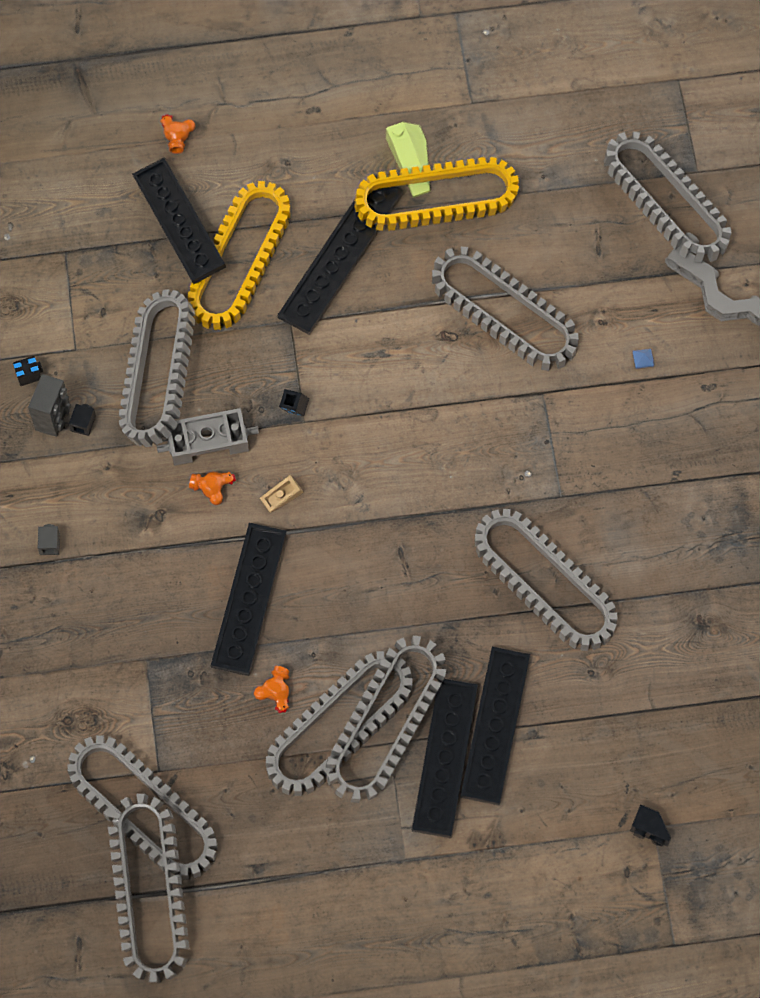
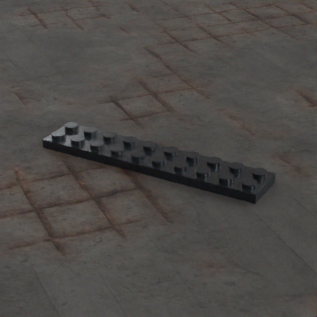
(335, 262)

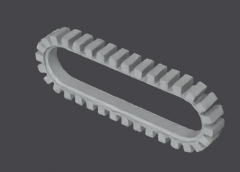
(137, 364)
(489, 557)
(396, 701)
(154, 784)

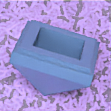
(643, 358)

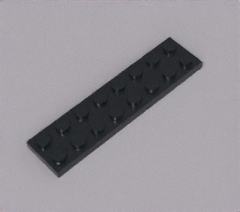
(179, 220)
(248, 599)
(495, 726)
(444, 758)

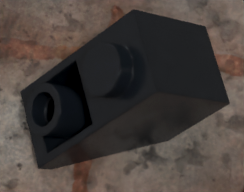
(650, 825)

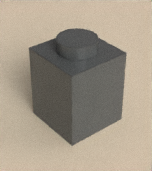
(48, 540)

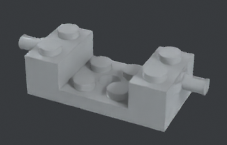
(226, 429)

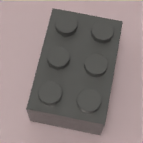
(49, 405)

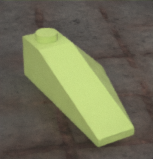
(410, 151)

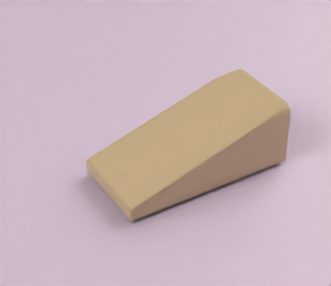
(281, 494)

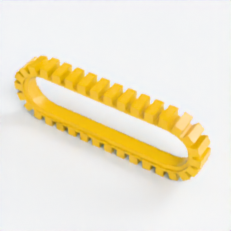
(437, 173)
(262, 259)

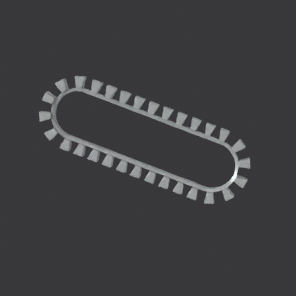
(681, 184)
(440, 268)
(410, 728)
(155, 805)

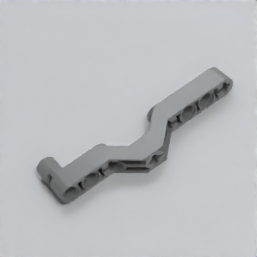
(705, 277)

